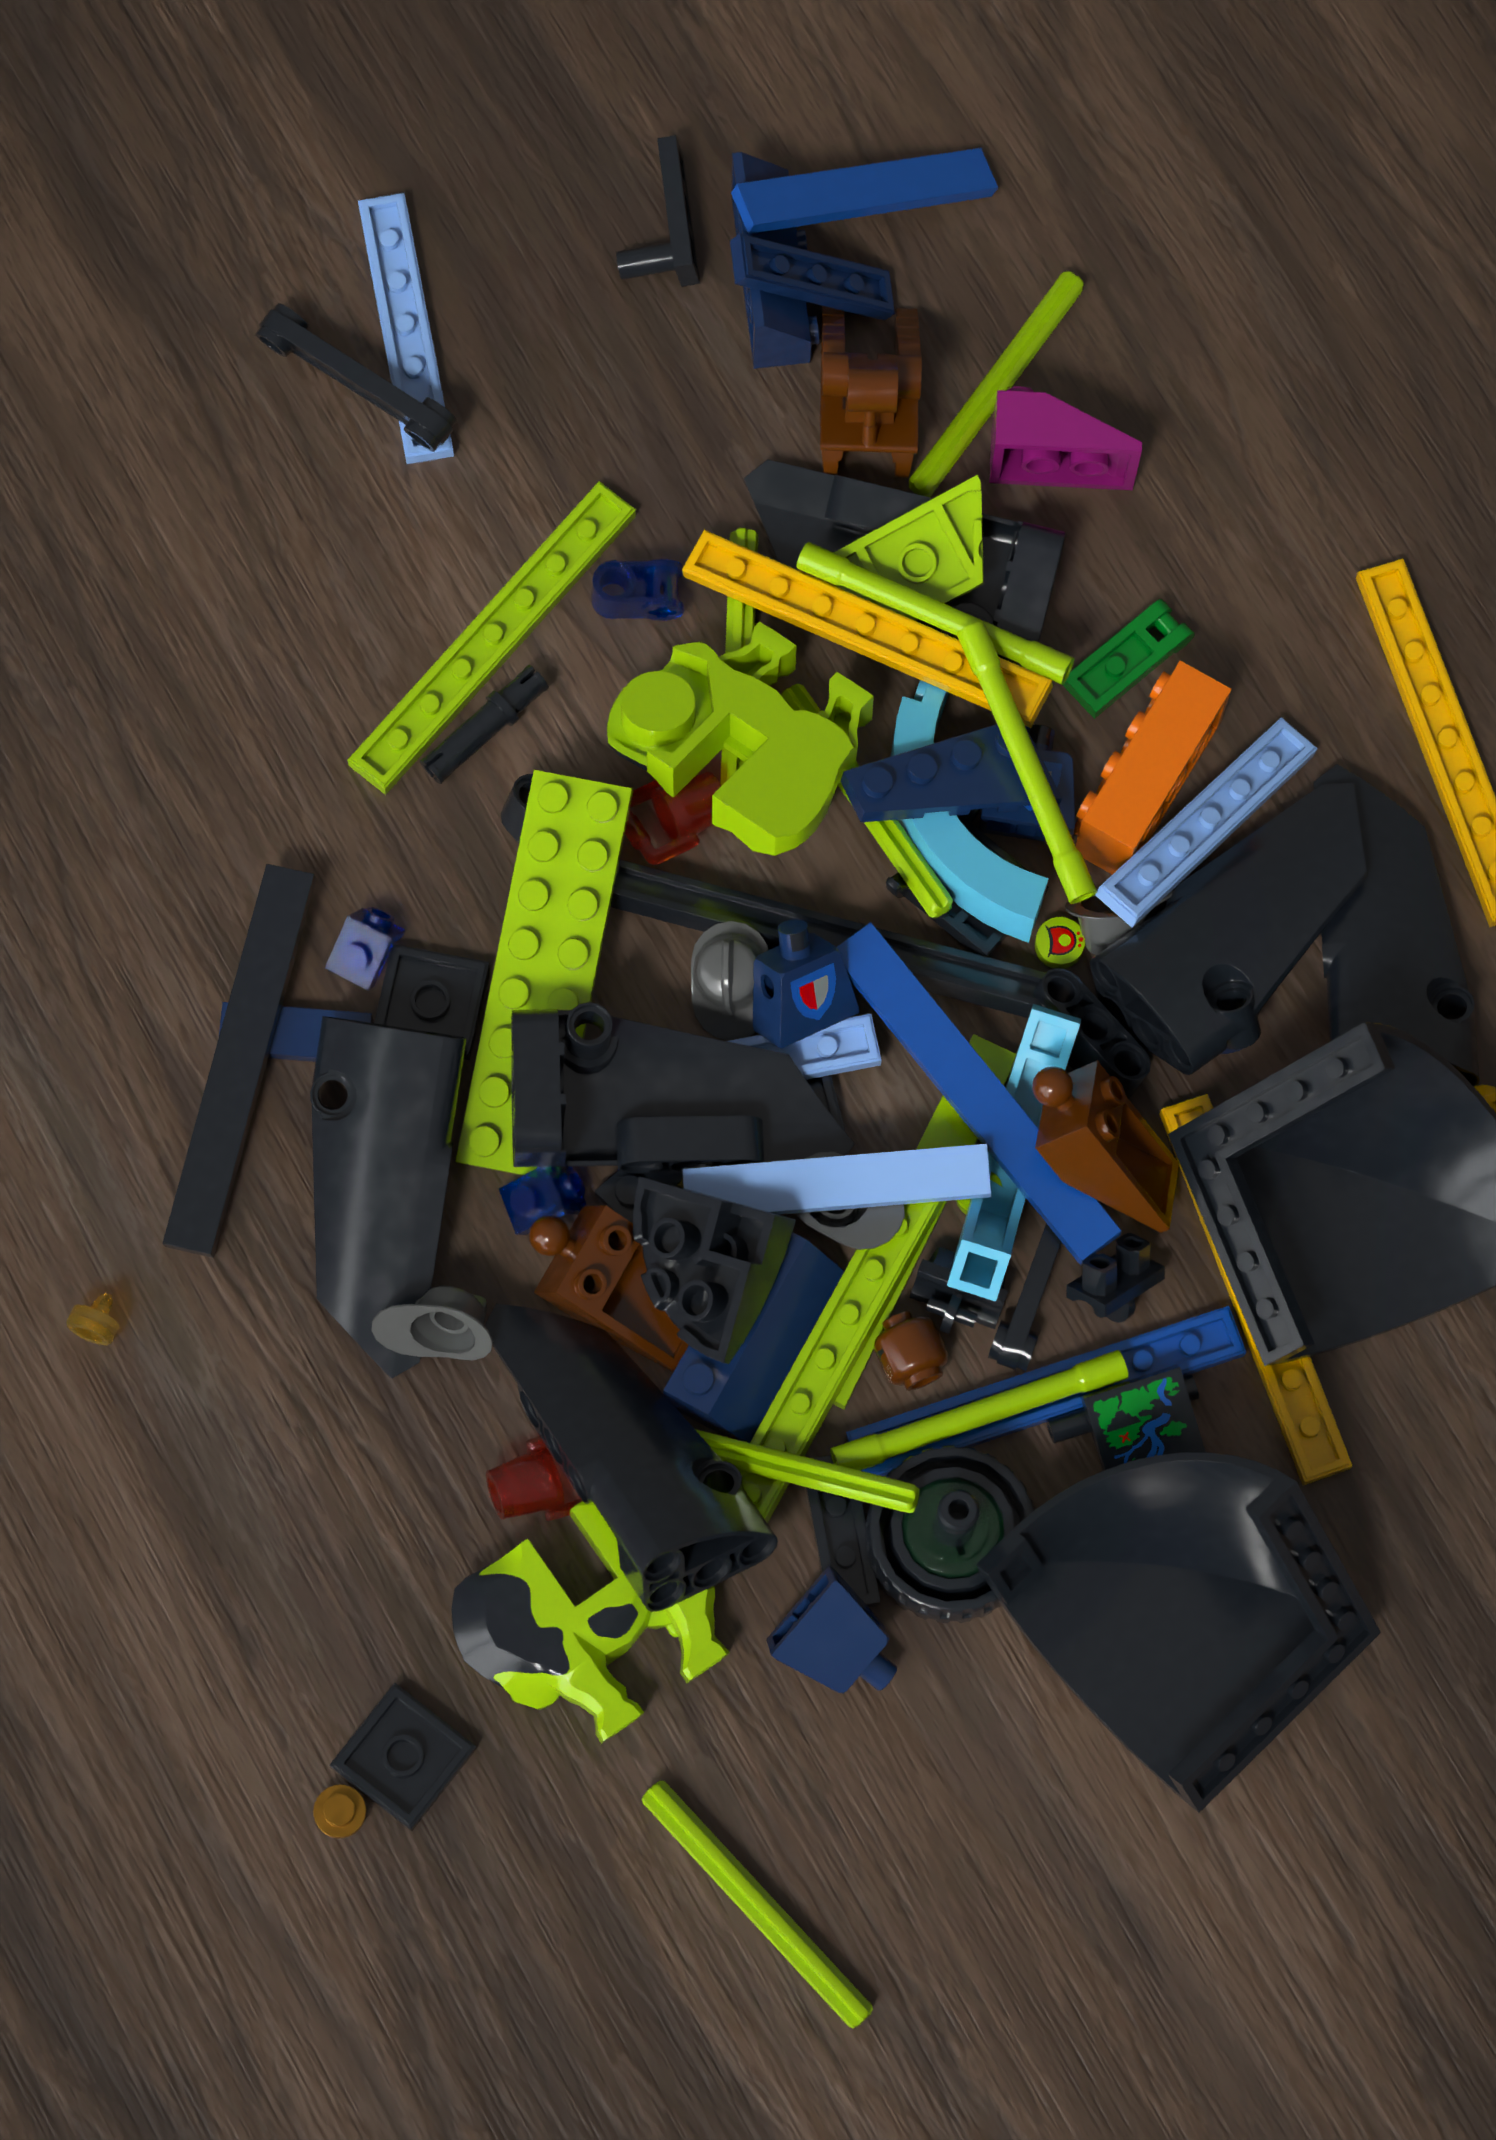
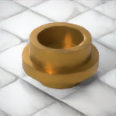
(339, 1811)

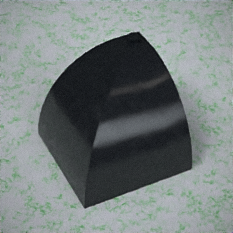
(1348, 1192)
(1184, 1608)

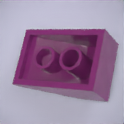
(1057, 445)

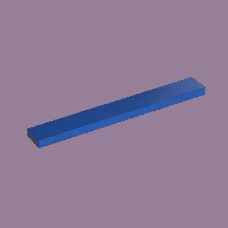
(973, 1091)
(1189, 1344)

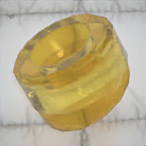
(94, 1322)

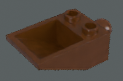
(1104, 1144)
(614, 1292)

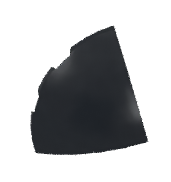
(707, 1262)

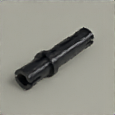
(498, 712)

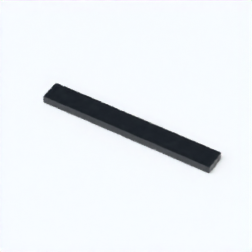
(239, 1061)

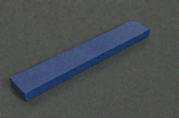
(863, 190)

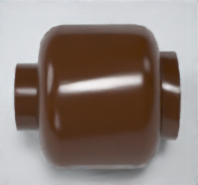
(911, 1351)

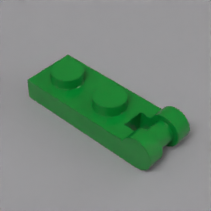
(1127, 658)

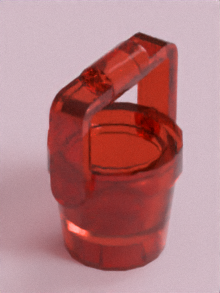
(679, 816)
(528, 1485)

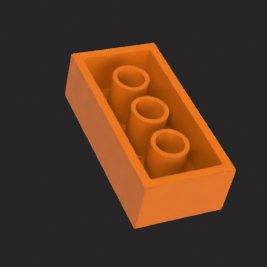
(1151, 766)

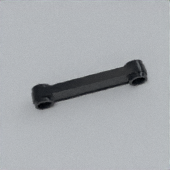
(424, 422)
(1015, 1340)

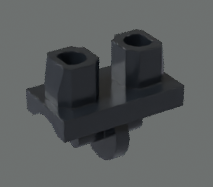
(1115, 1281)
(952, 1303)

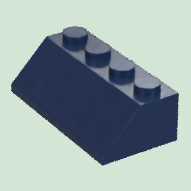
(777, 324)
(738, 1394)

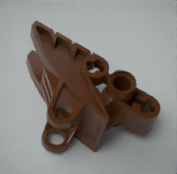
(870, 401)

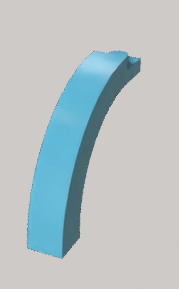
(969, 871)
(993, 1221)

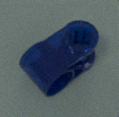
(642, 589)

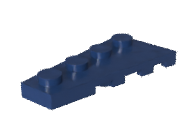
(941, 777)

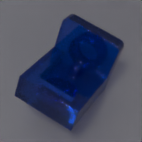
(364, 946)
(542, 1193)

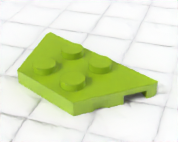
(928, 548)

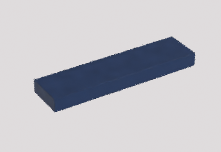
(811, 277)

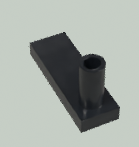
(680, 251)

